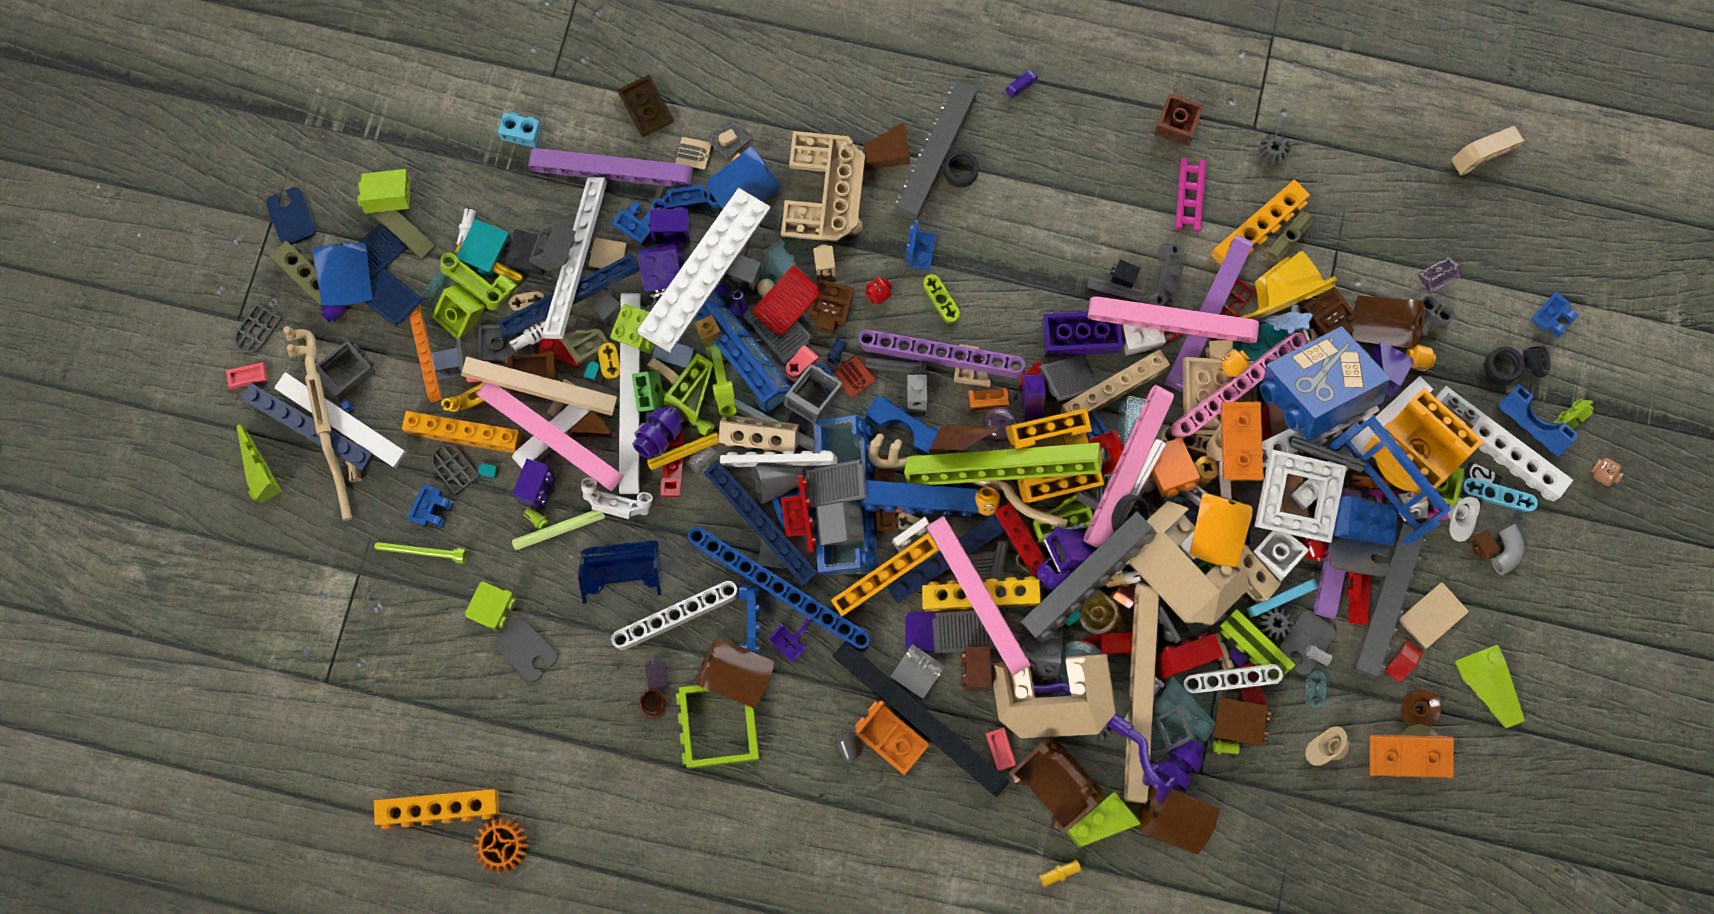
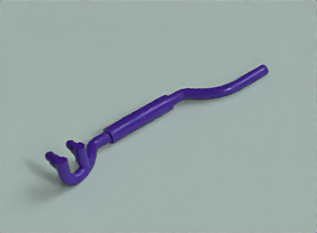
(1126, 730)

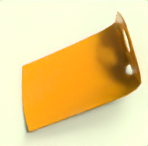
(1220, 530)

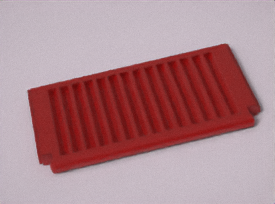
(786, 301)

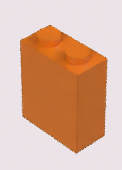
(1175, 470)

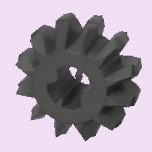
(1271, 155)
(1281, 629)

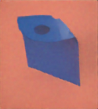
(745, 173)
(343, 273)

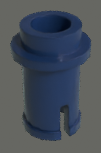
(836, 351)

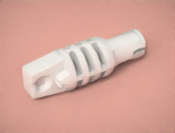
(530, 336)

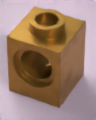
(708, 330)

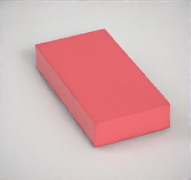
(245, 375)
(1125, 595)
(1000, 749)

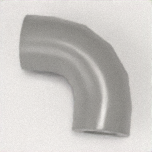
(1512, 552)

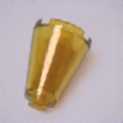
(1101, 615)

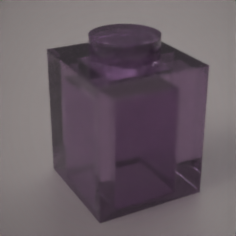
(657, 674)

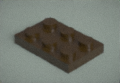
(645, 106)

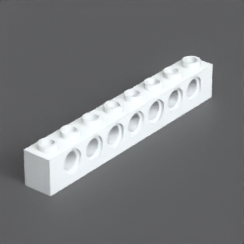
(1282, 444)
(1525, 456)

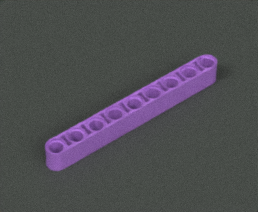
(610, 167)
(1212, 304)
(949, 359)

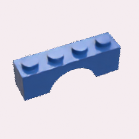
(884, 413)
(1554, 436)

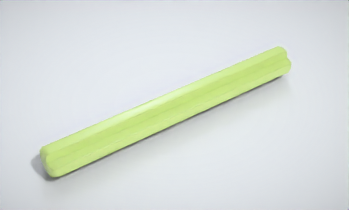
(557, 529)

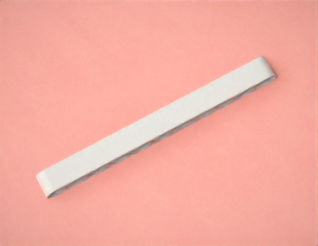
(629, 417)

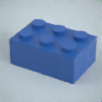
(1366, 521)

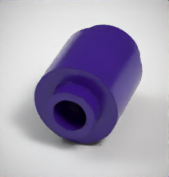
(333, 312)

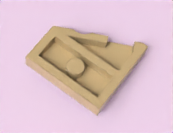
(969, 376)

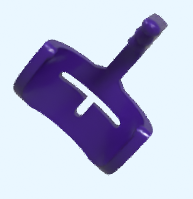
(780, 643)

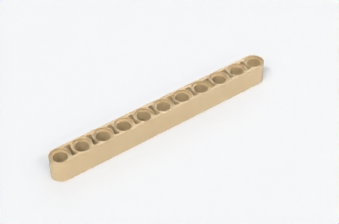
(1141, 687)

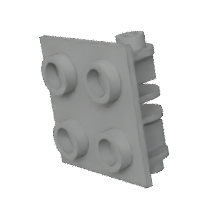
(917, 671)

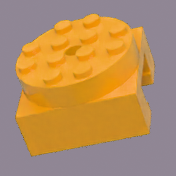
(1054, 430)
(1430, 438)

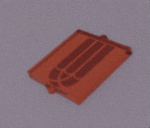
(854, 376)

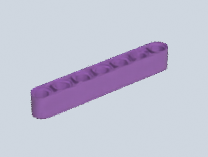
(1331, 579)

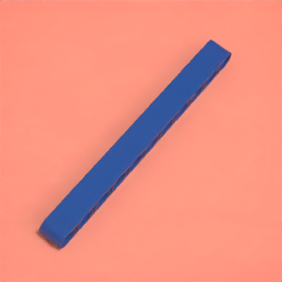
(771, 582)

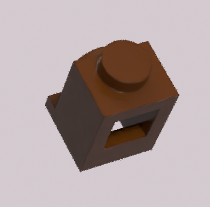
(1484, 545)

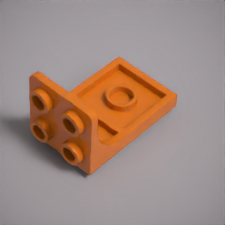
(890, 737)

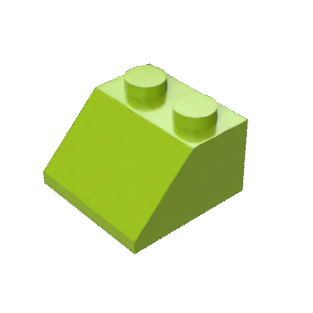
(457, 311)

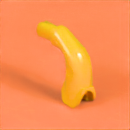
(464, 400)

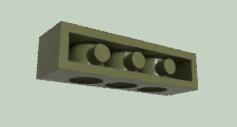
(285, 256)

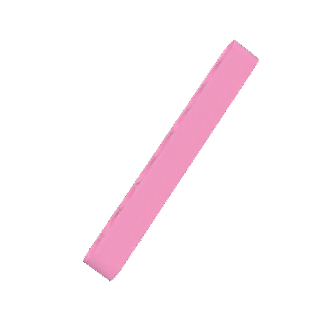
(1173, 319)
(1231, 388)
(550, 435)
(1129, 463)
(978, 596)

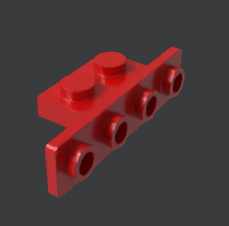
(796, 515)
(1020, 537)
(1358, 598)

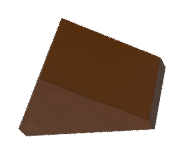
(591, 427)

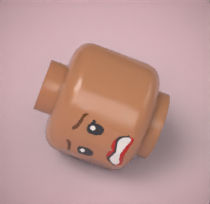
(1607, 472)

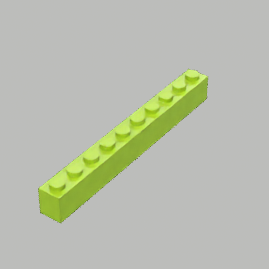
(1004, 464)

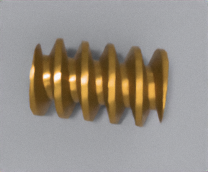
(1207, 470)

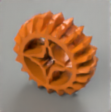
(503, 854)

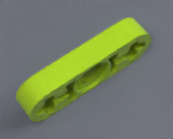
(938, 285)

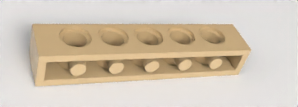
(1119, 384)

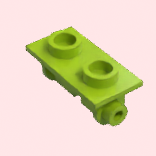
(1580, 409)

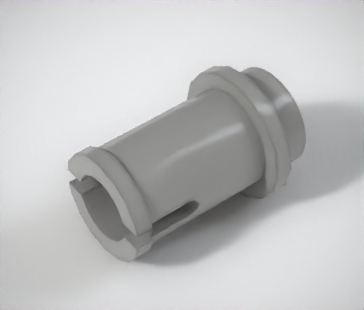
(1318, 655)

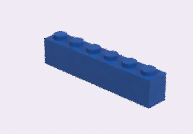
(920, 499)

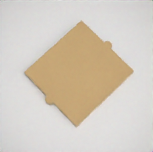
(606, 252)

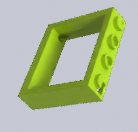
(686, 739)

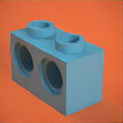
(518, 133)

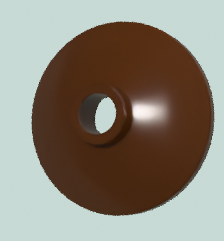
(1427, 714)

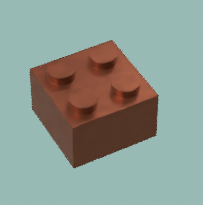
(1178, 119)
(977, 669)

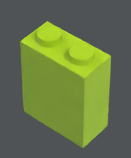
(384, 191)

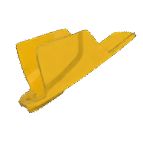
(1288, 284)

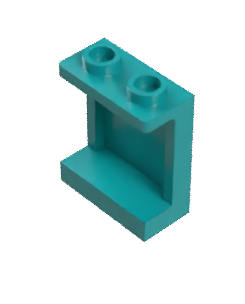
(483, 248)

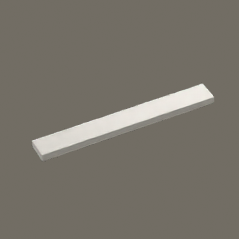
(344, 422)

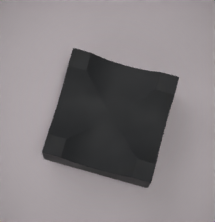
(521, 251)

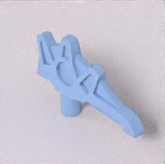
(1290, 321)

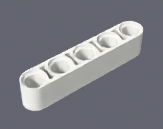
(536, 449)
(1242, 674)

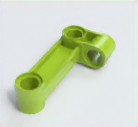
(501, 289)
(723, 389)

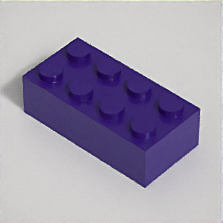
(1078, 335)

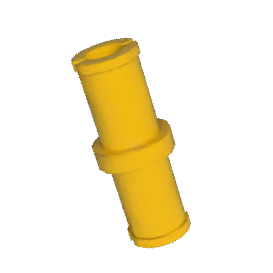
(1060, 873)

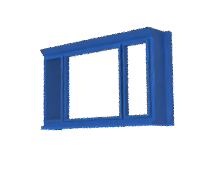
(1427, 489)

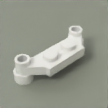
(615, 504)

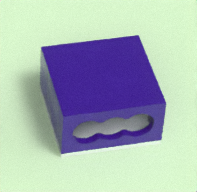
(1068, 548)

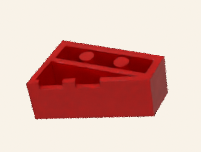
(1187, 656)

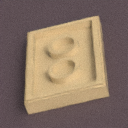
(1433, 615)

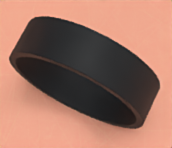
(1116, 519)

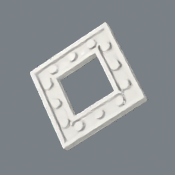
(1331, 479)

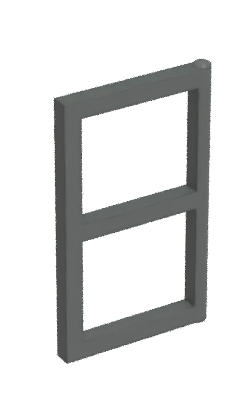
(1164, 734)

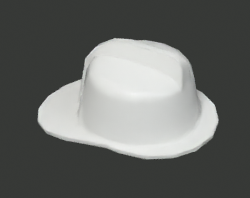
(1463, 518)

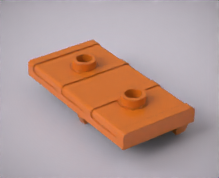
(1241, 441)
(1411, 756)

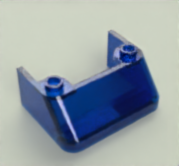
(619, 564)

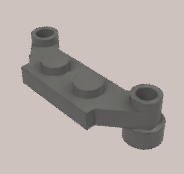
(1169, 276)

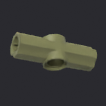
(1283, 243)

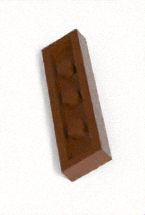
(885, 520)

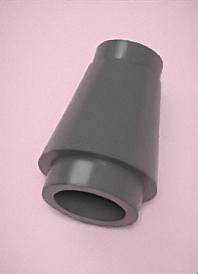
(846, 747)

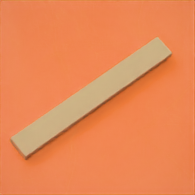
(538, 386)

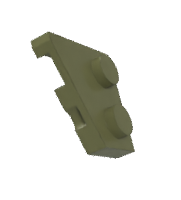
(583, 343)

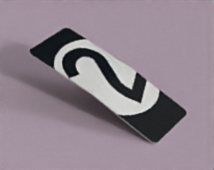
(1481, 473)

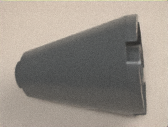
(775, 481)

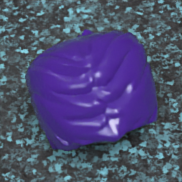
(1050, 576)

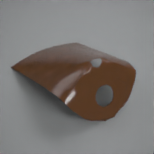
(1388, 321)
(958, 437)
(735, 672)
(1180, 820)

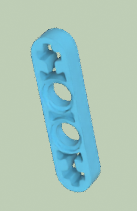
(1498, 497)
(1282, 598)

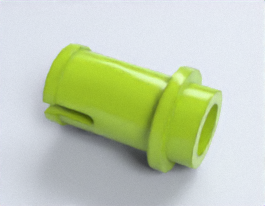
(536, 518)
(1226, 747)

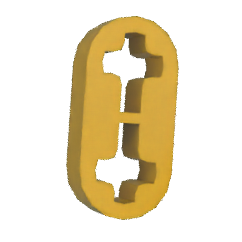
(613, 359)

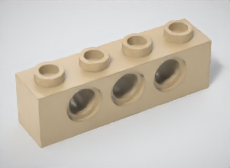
(768, 429)
(1261, 581)

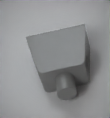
(916, 393)

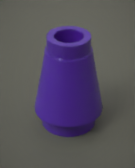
(738, 304)

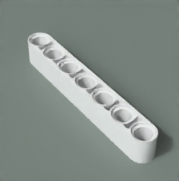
(667, 622)

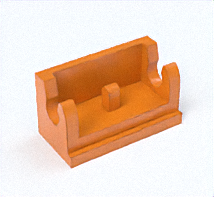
(987, 399)

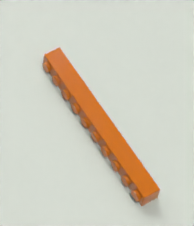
(425, 355)

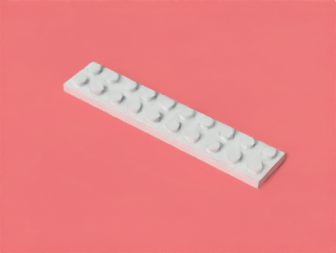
(703, 270)

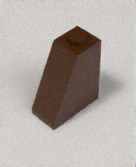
(888, 149)

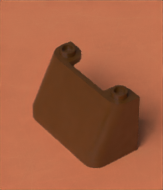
(1058, 783)

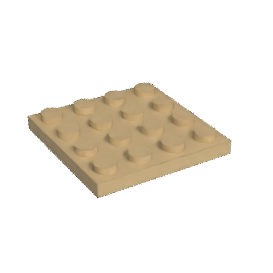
(1202, 379)

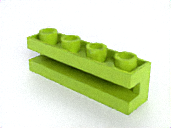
(1255, 644)

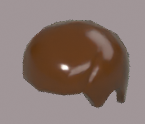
(653, 703)

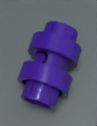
(662, 426)
(1181, 763)

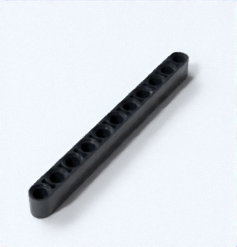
(921, 719)

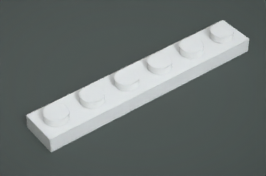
(788, 458)

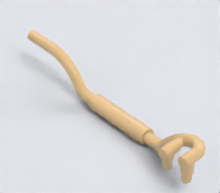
(319, 410)
(895, 463)

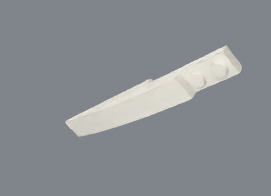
(1310, 488)

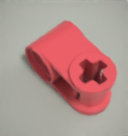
(800, 362)

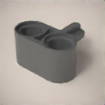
(1433, 317)

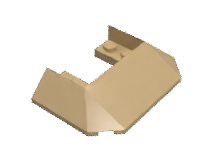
(842, 187)
(1178, 579)
(1080, 714)

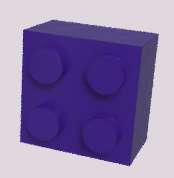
(670, 225)
(658, 267)
(534, 484)

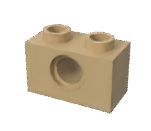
(824, 262)

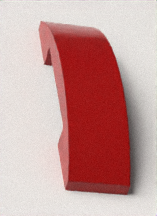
(673, 472)

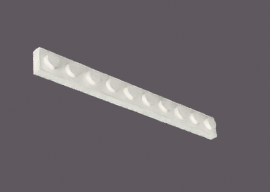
(571, 271)

